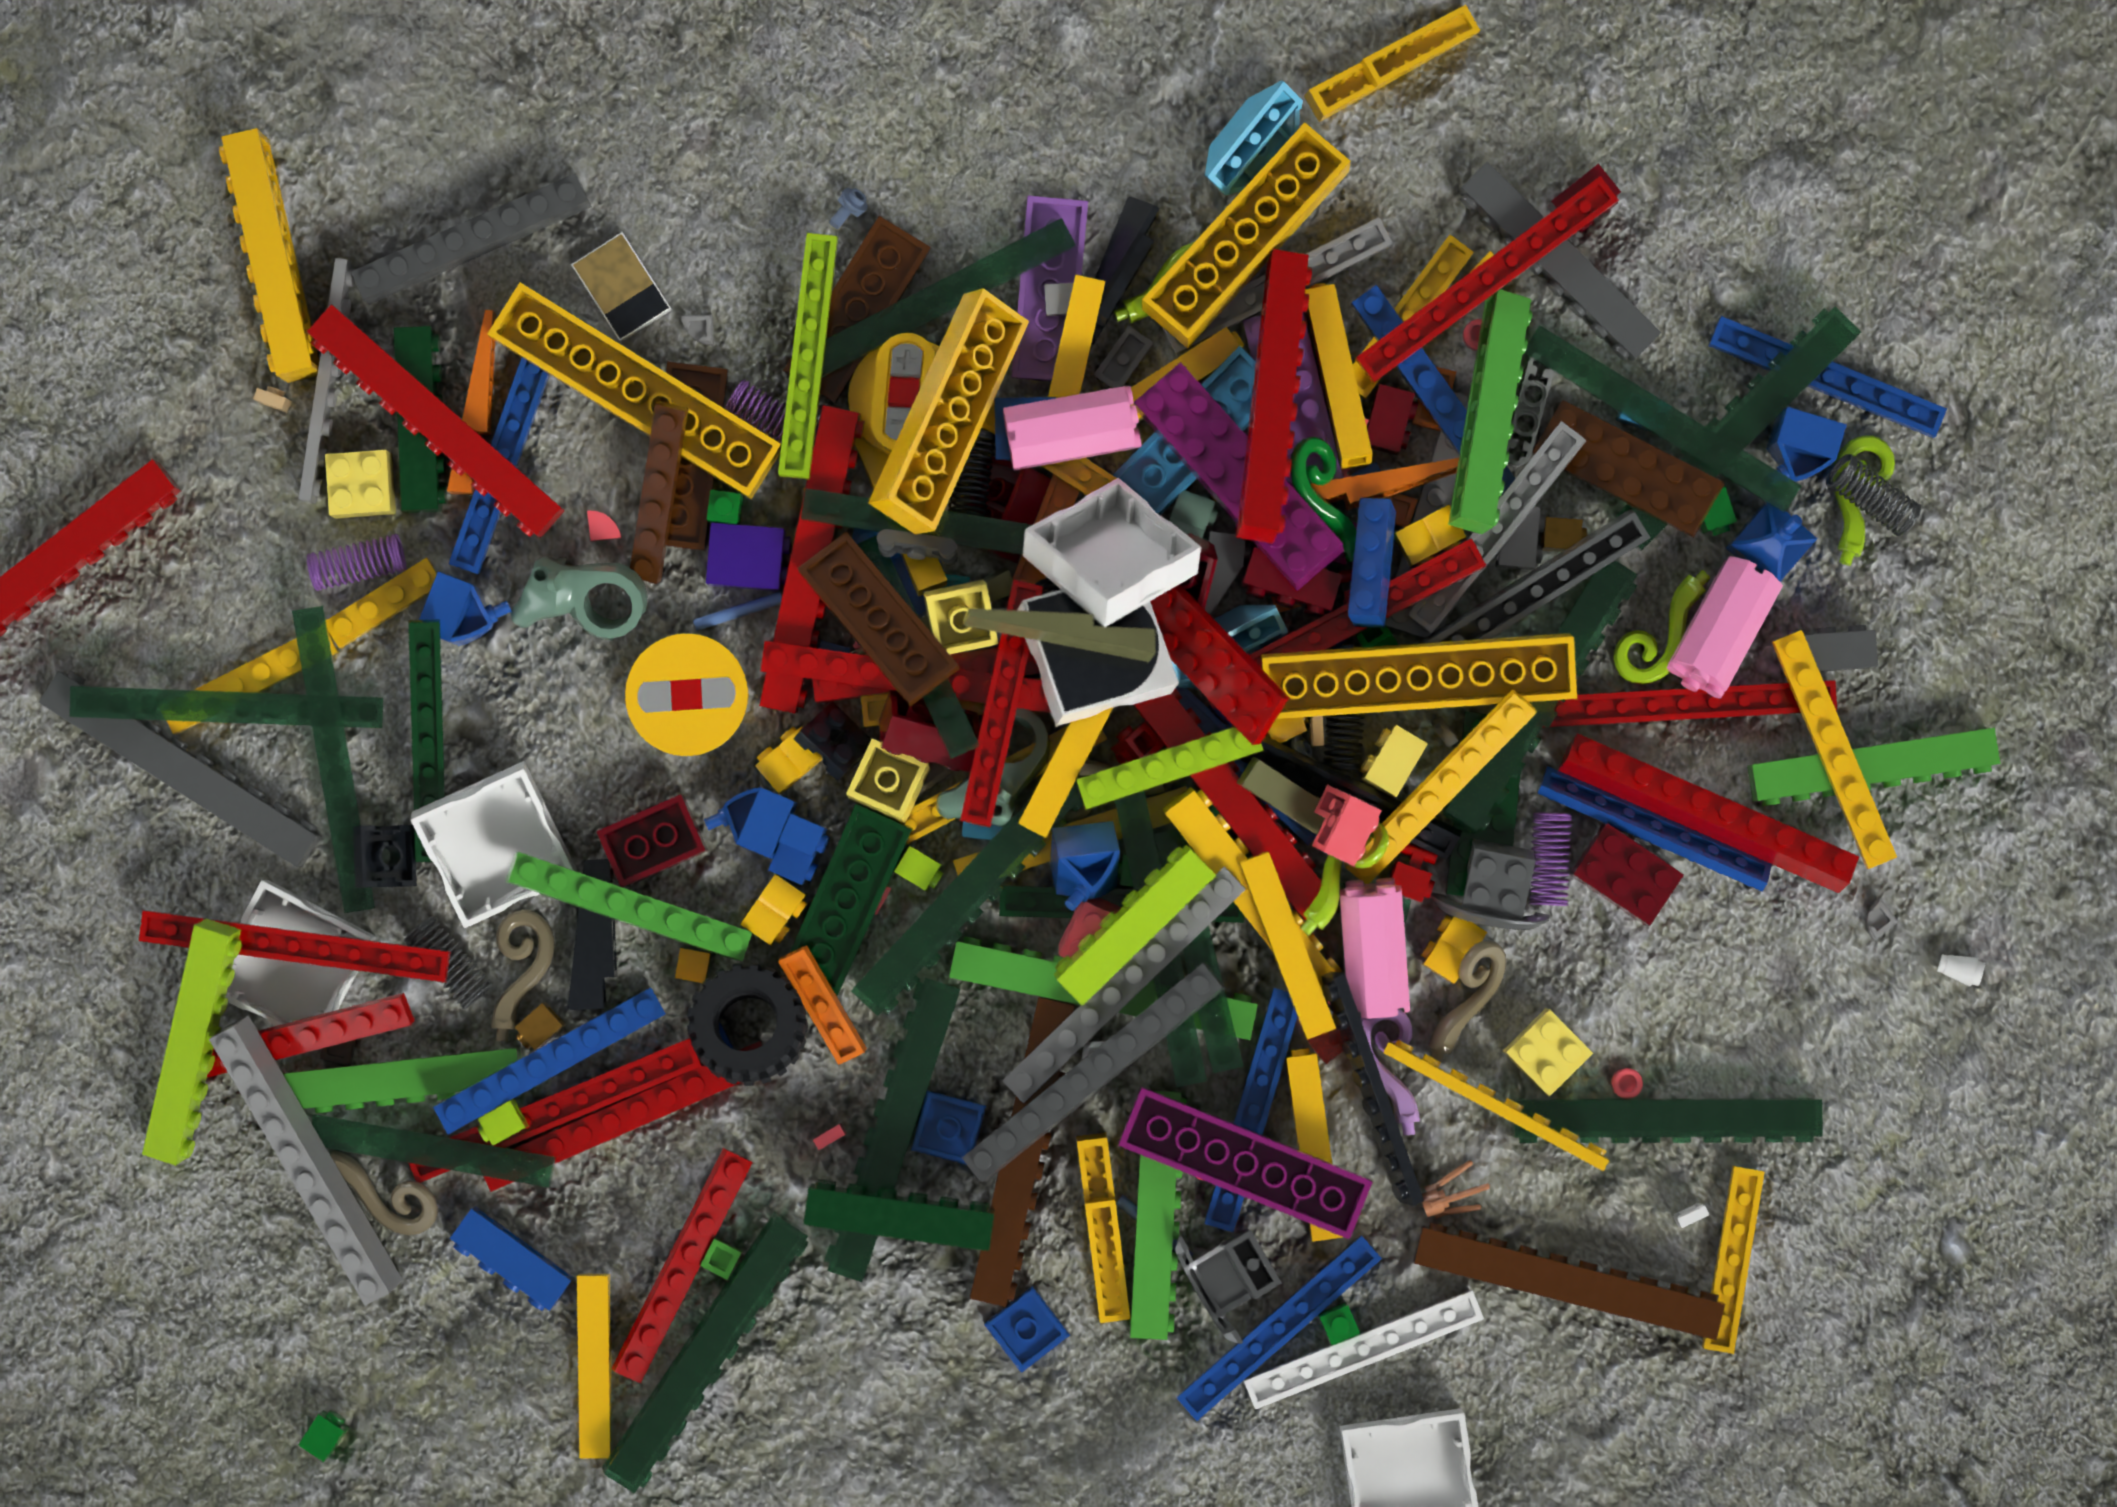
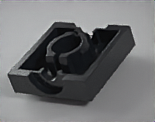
(828, 727)
(368, 863)

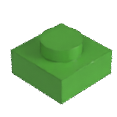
(721, 1258)

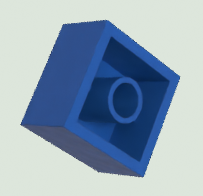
(1804, 443)
(1772, 541)
(460, 610)
(755, 819)
(1084, 861)

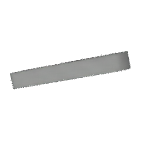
(1533, 410)

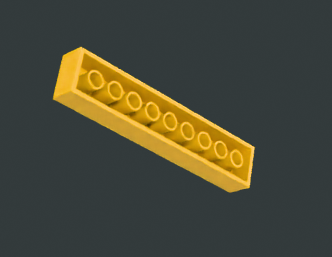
(632, 387)
(1424, 675)

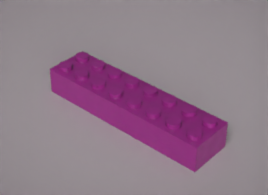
(1215, 454)
(1245, 1162)

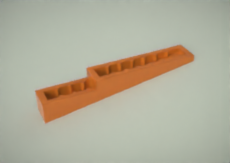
(479, 398)
(1384, 483)

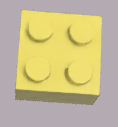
(360, 484)
(946, 615)
(1393, 760)
(888, 782)
(1547, 1052)

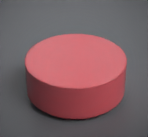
(1471, 334)
(1626, 1083)

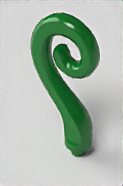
(1331, 516)

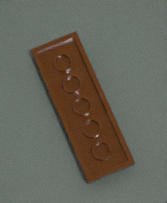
(869, 285)
(1637, 471)
(693, 486)
(878, 619)

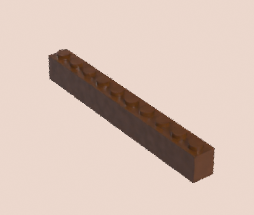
(1015, 1183)
(1569, 1282)

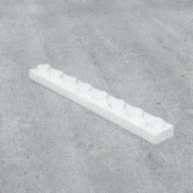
(1363, 1349)

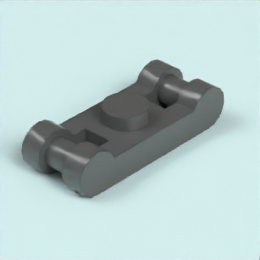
(917, 546)

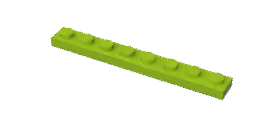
(808, 356)

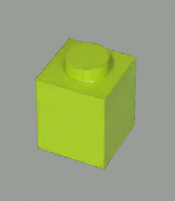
(919, 869)
(502, 1123)

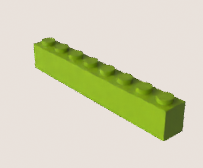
(188, 1049)

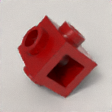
(1136, 743)

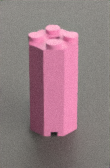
(1071, 427)
(1724, 626)
(1375, 947)

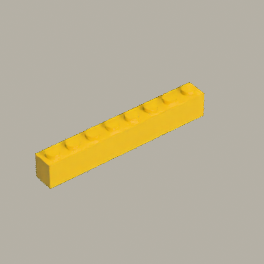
(1217, 850)

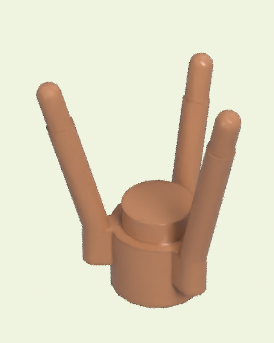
(1436, 1201)

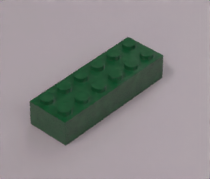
(899, 1216)

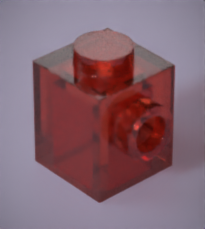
(1327, 1045)

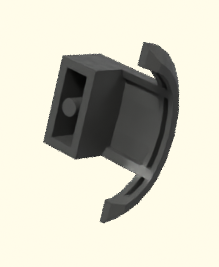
(1496, 888)
(1228, 1276)

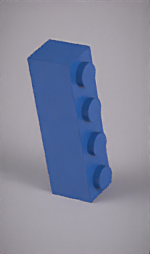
(1372, 562)
(511, 1258)

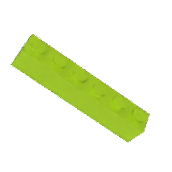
(1164, 767)
(1134, 924)

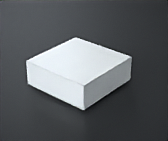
(1690, 1215)

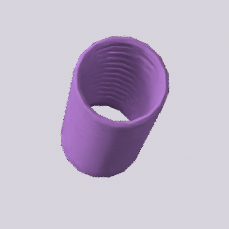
(738, 394)
(394, 548)
(1540, 899)

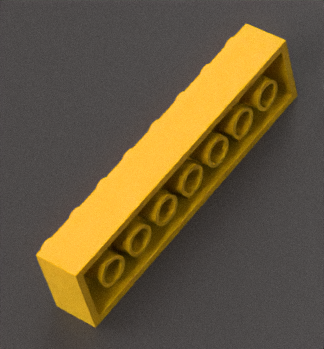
(1245, 234)
(270, 254)
(948, 412)

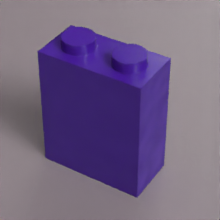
(747, 557)

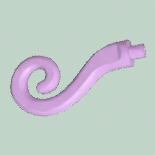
(1403, 1100)

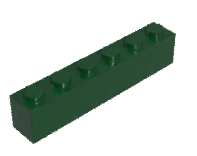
(418, 465)

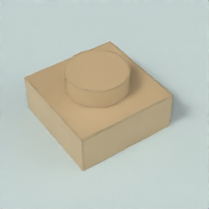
(273, 398)

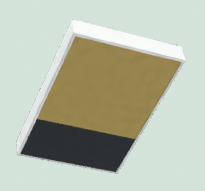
(621, 287)

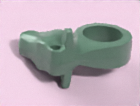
(564, 589)
(1014, 776)

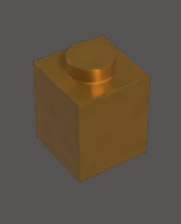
(1561, 533)
(539, 1027)

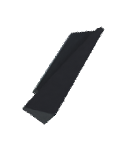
(1124, 256)
(594, 949)

